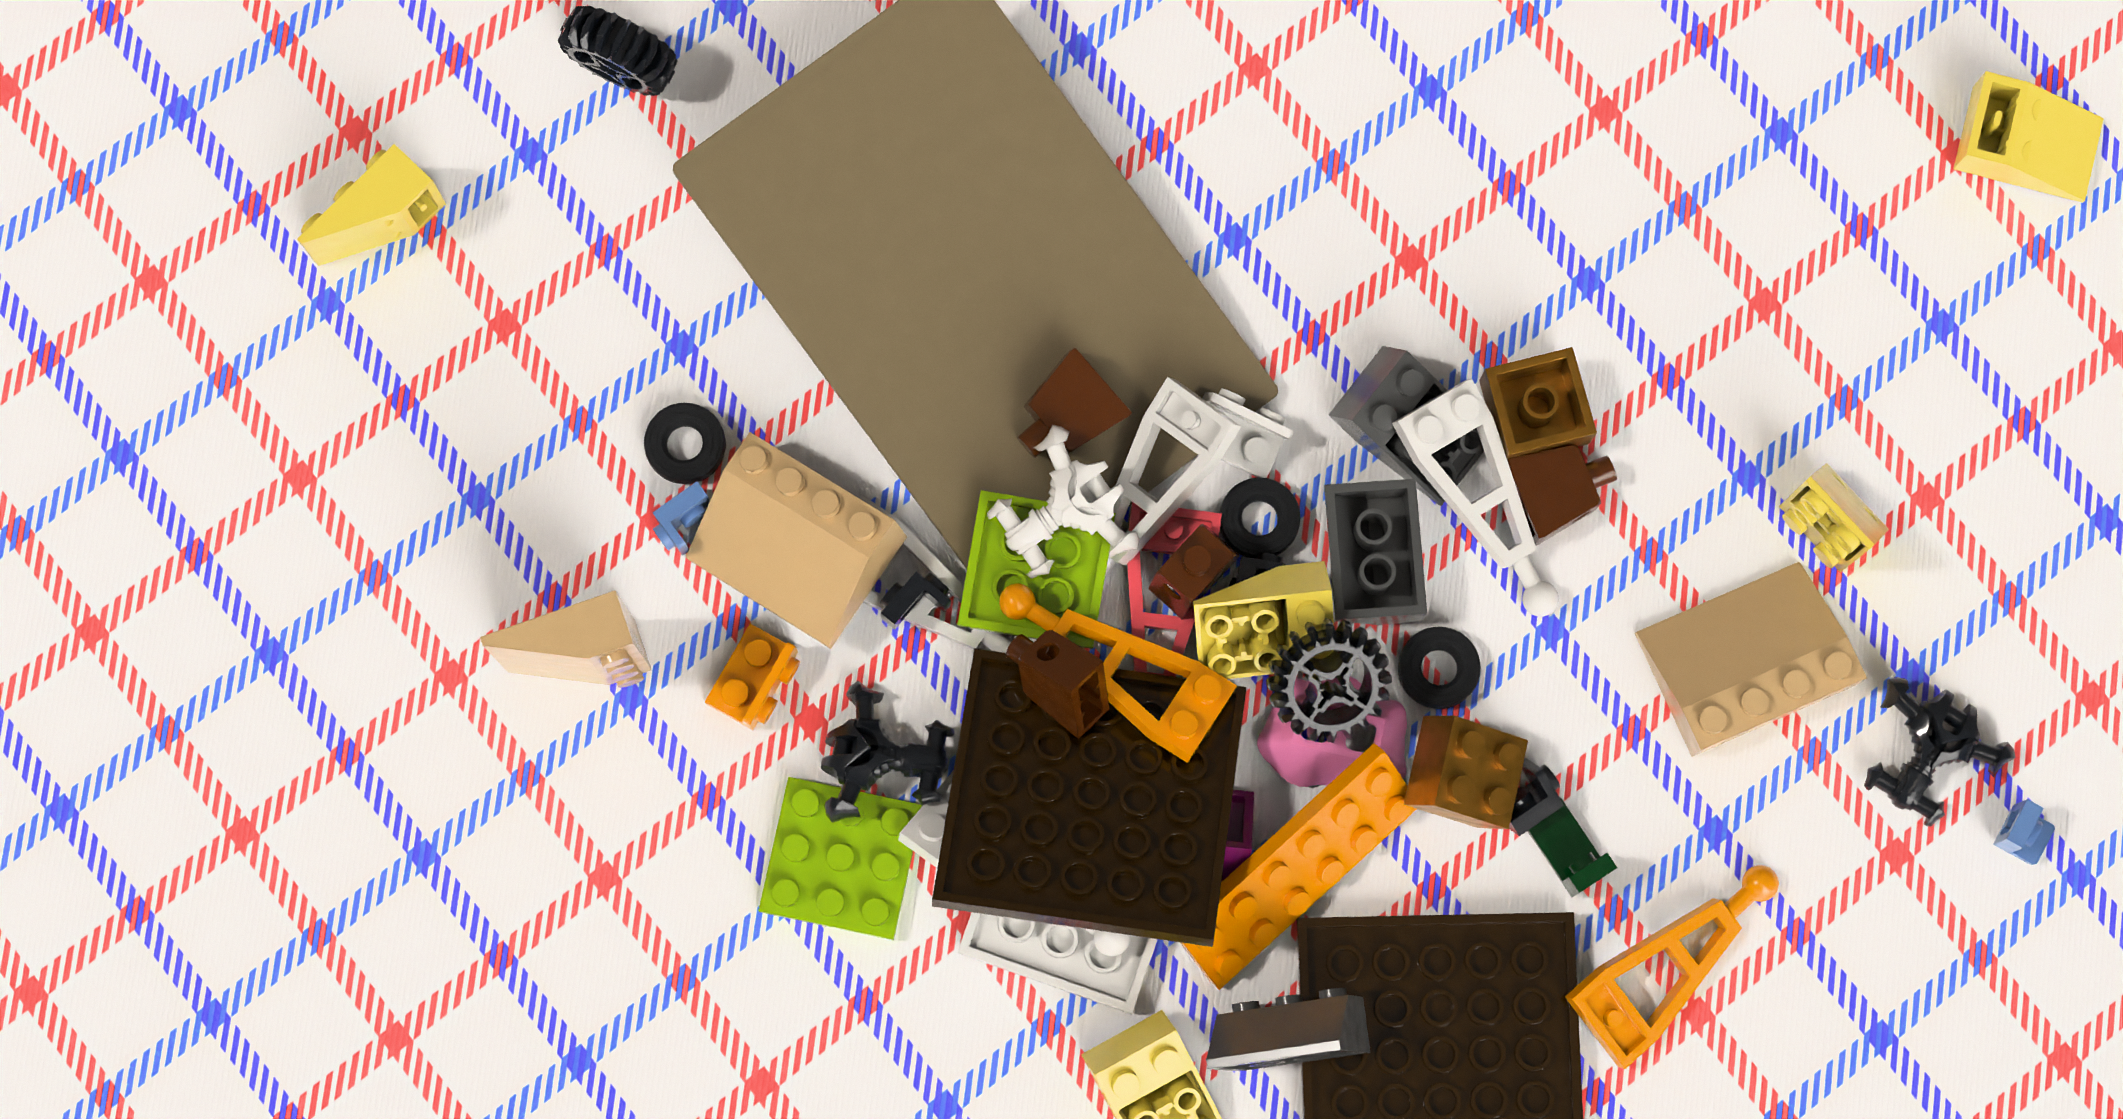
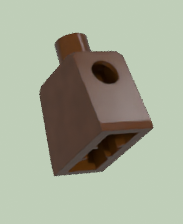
(1075, 400)
(1558, 488)
(1192, 570)
(1062, 679)

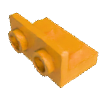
(752, 677)

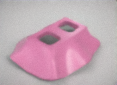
(1317, 763)

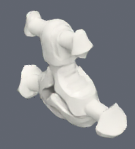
(1076, 500)

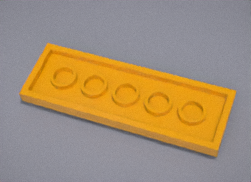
(1303, 862)

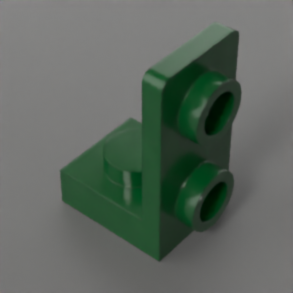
(1570, 851)

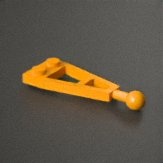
(1190, 711)
(1611, 1013)

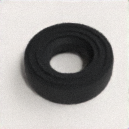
(679, 416)
(1265, 491)
(1419, 687)

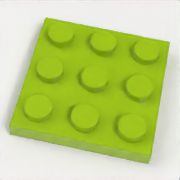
(1072, 583)
(842, 871)

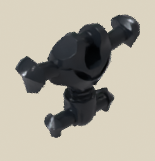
(1940, 737)
(866, 754)

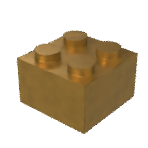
(1539, 403)
(1466, 772)

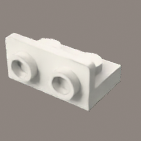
(1258, 438)

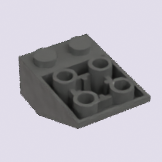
(1385, 392)

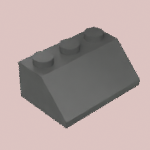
(1376, 552)
(1289, 1032)

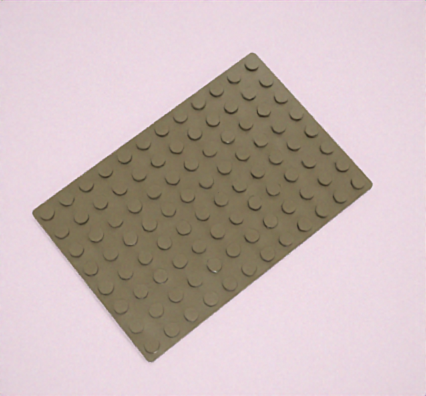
(946, 242)

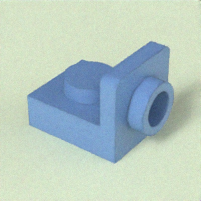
(684, 509)
(2025, 832)

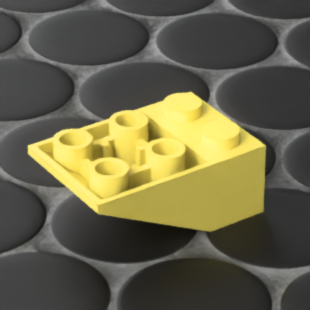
(2028, 138)
(375, 210)
(1832, 519)
(1246, 621)
(1149, 1074)

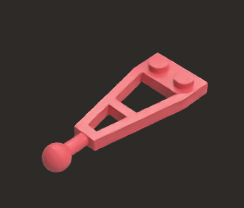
(1166, 541)

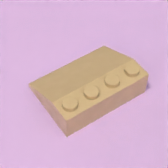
(793, 540)
(580, 643)
(1749, 658)

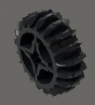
(617, 50)
(1312, 712)

